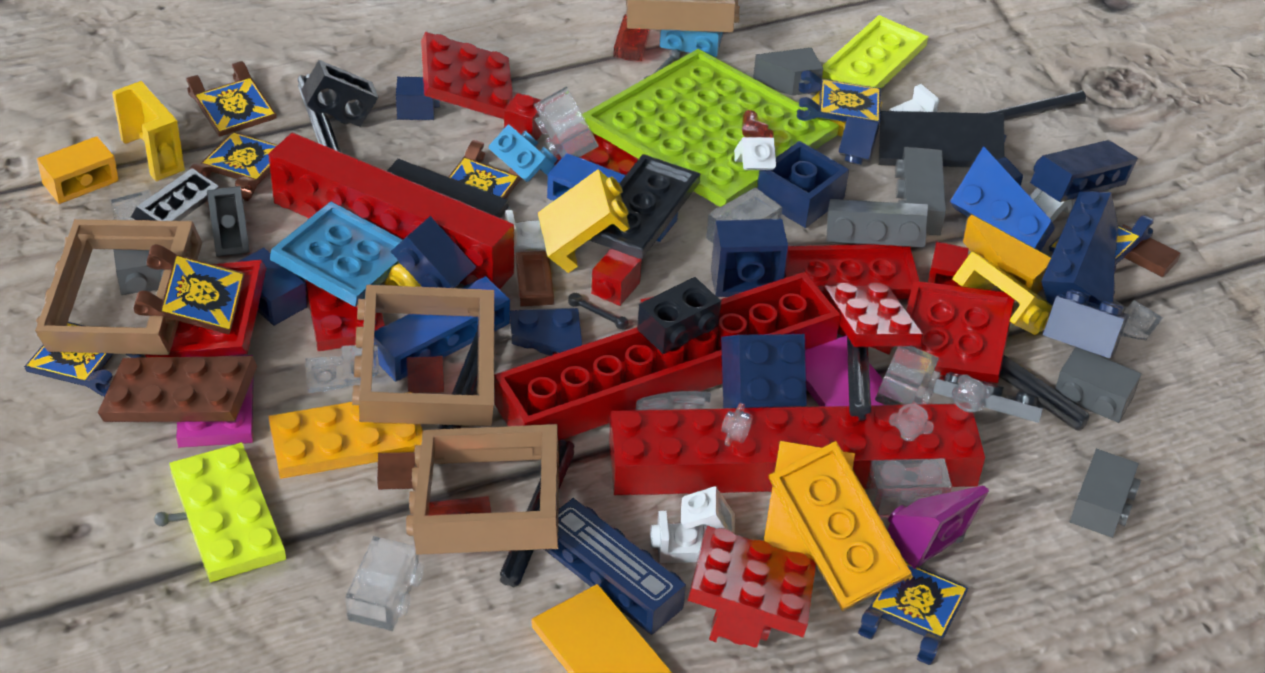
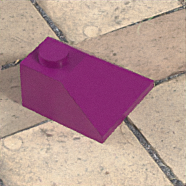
(933, 523)

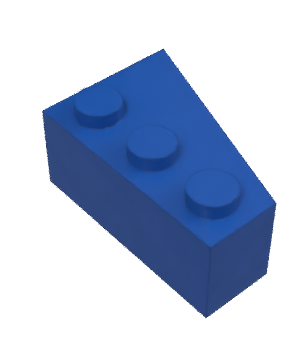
(1001, 202)

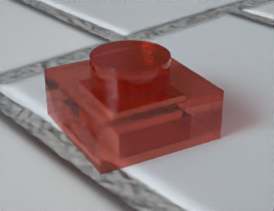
(425, 374)

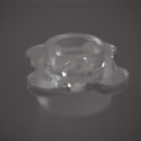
(970, 394)
(911, 421)
(737, 425)

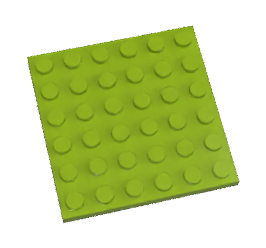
(694, 120)

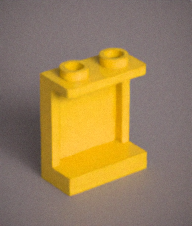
(146, 118)
(580, 216)
(983, 274)

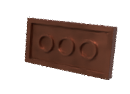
(178, 389)

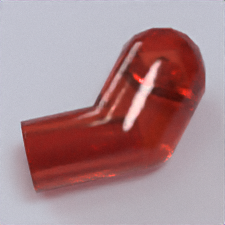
(753, 128)

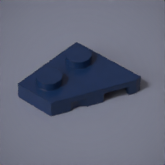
(546, 329)

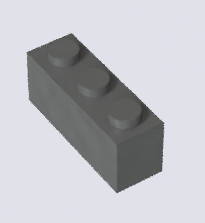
(923, 183)
(877, 223)

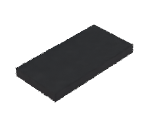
(955, 133)
(449, 187)
(653, 197)

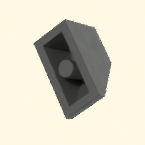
(784, 68)
(228, 221)

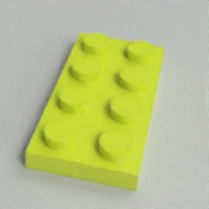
(875, 54)
(227, 512)

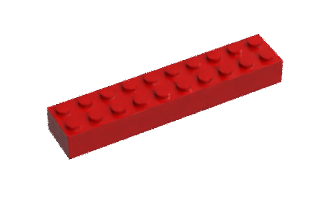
(611, 374)
(688, 453)

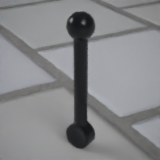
(575, 300)

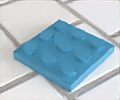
(338, 253)

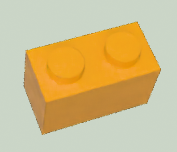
(77, 169)

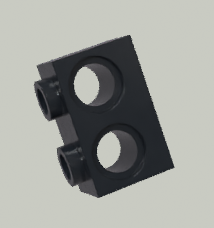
(342, 88)
(679, 315)

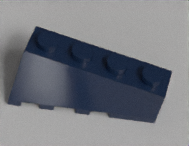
(1085, 250)

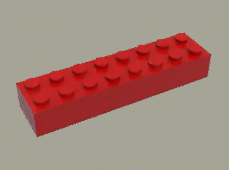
(312, 175)

